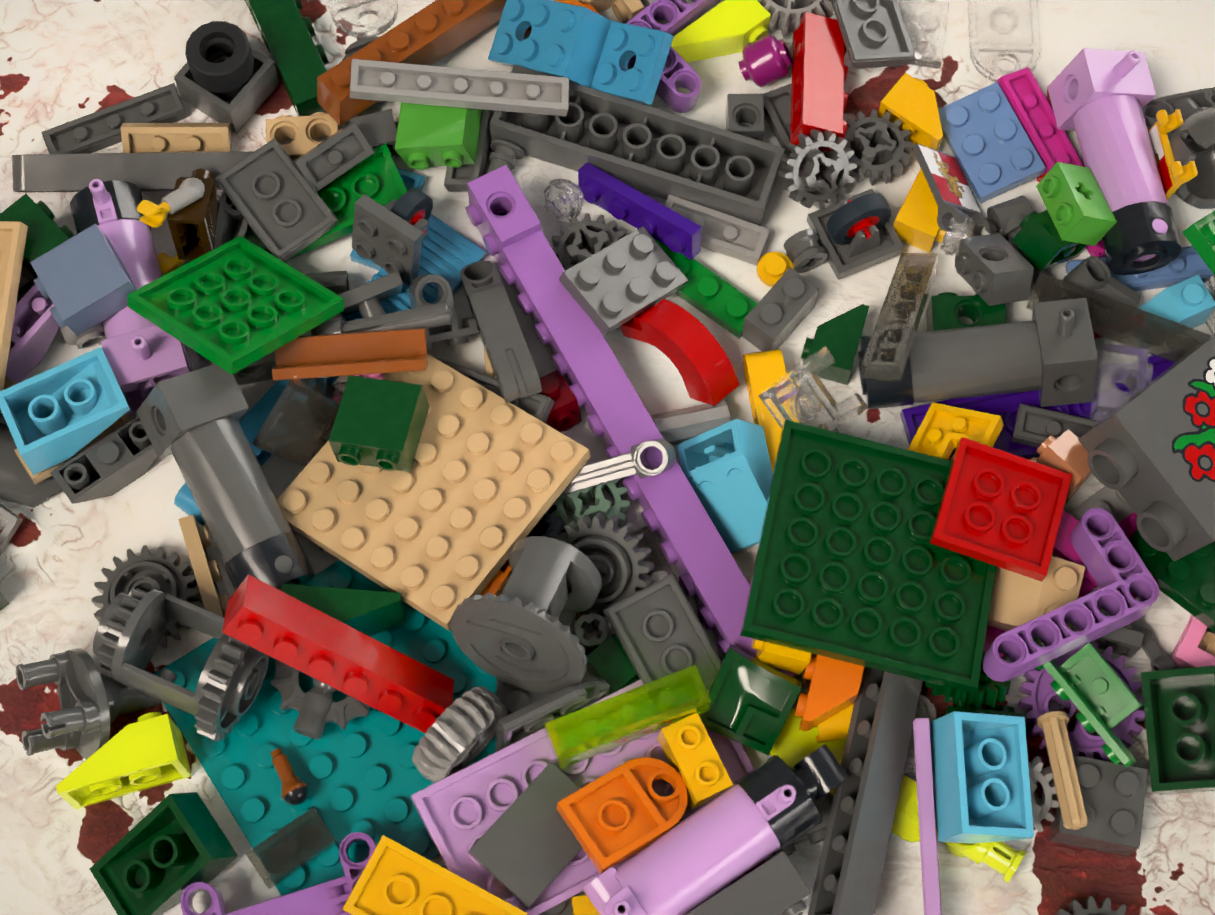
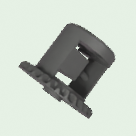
(526, 629)

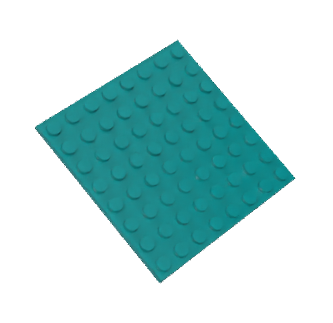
(354, 775)

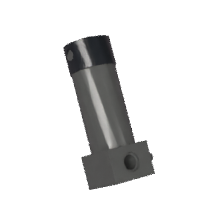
(1045, 354)
(200, 425)

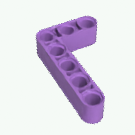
(678, 72)
(1082, 613)

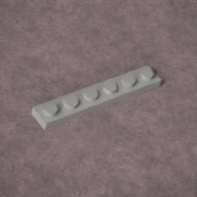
(459, 87)

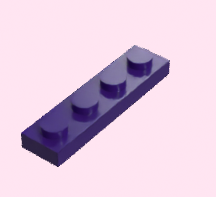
(640, 210)

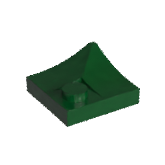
(749, 701)

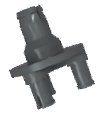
(86, 701)

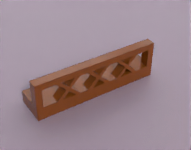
(352, 354)

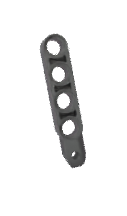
(500, 331)

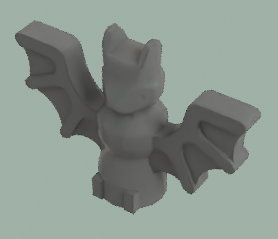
(316, 705)

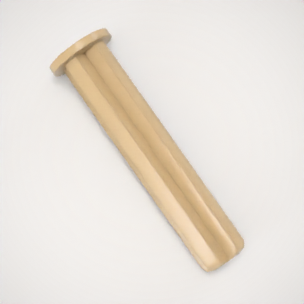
(1063, 769)

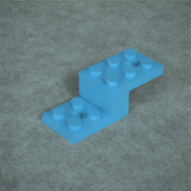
(581, 47)

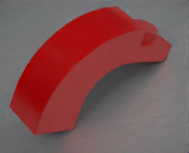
(690, 348)

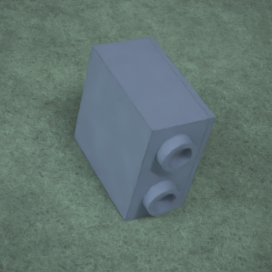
(83, 280)

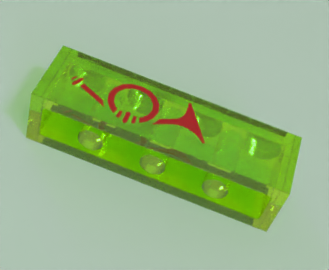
(626, 717)

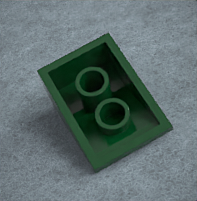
(360, 609)
(163, 856)

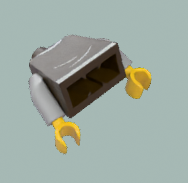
(191, 218)

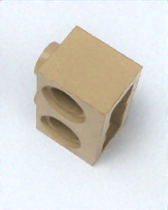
(301, 130)

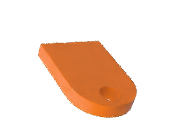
(622, 811)

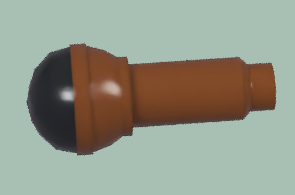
(294, 789)

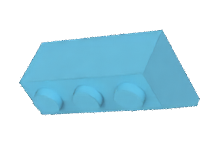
(981, 778)

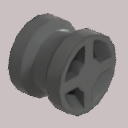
(805, 250)

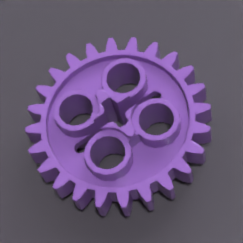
(1081, 742)

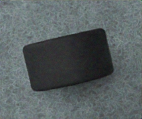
(218, 37)

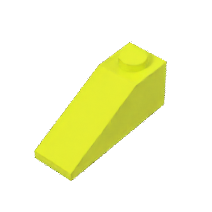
(723, 30)

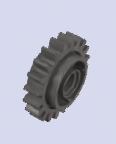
(617, 551)
(147, 574)

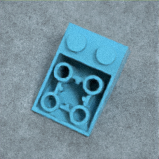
(731, 478)

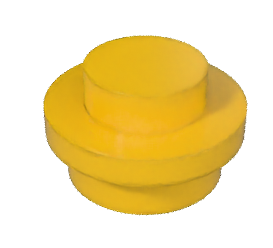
(772, 267)

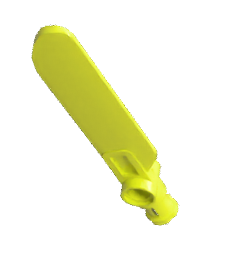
(794, 745)

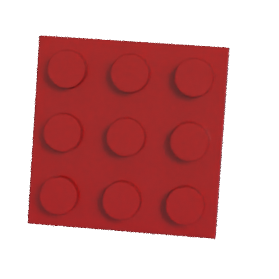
(1001, 509)

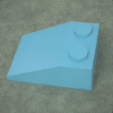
(62, 409)

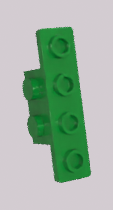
(1097, 694)

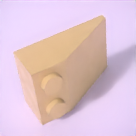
(1022, 599)

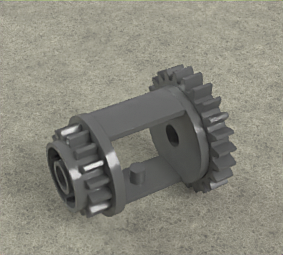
(229, 679)

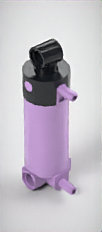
(720, 840)

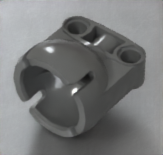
(1191, 141)

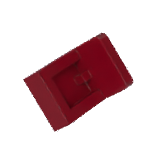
(566, 408)

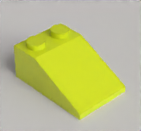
(130, 762)

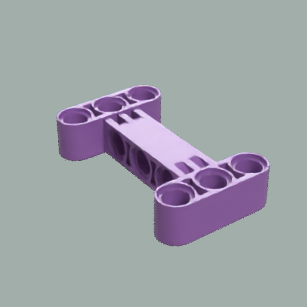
(316, 900)

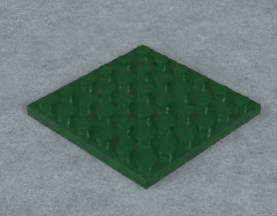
(852, 563)

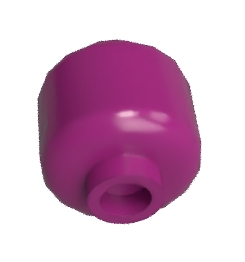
(765, 61)

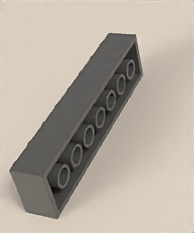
(649, 150)

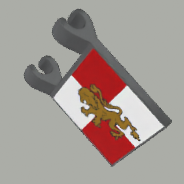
(950, 190)

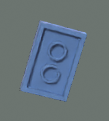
(989, 142)

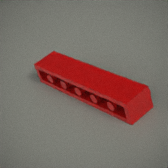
(337, 654)

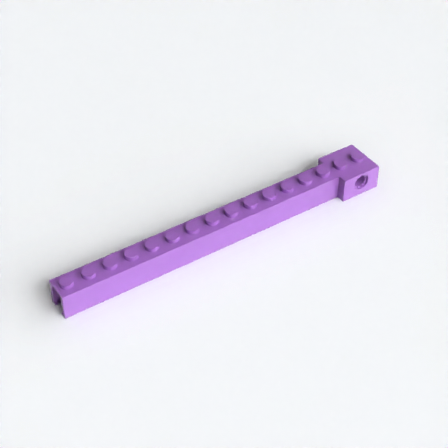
(613, 406)

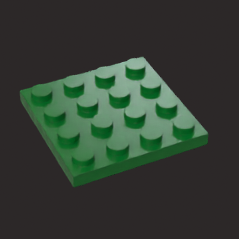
(235, 304)

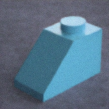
(1183, 303)

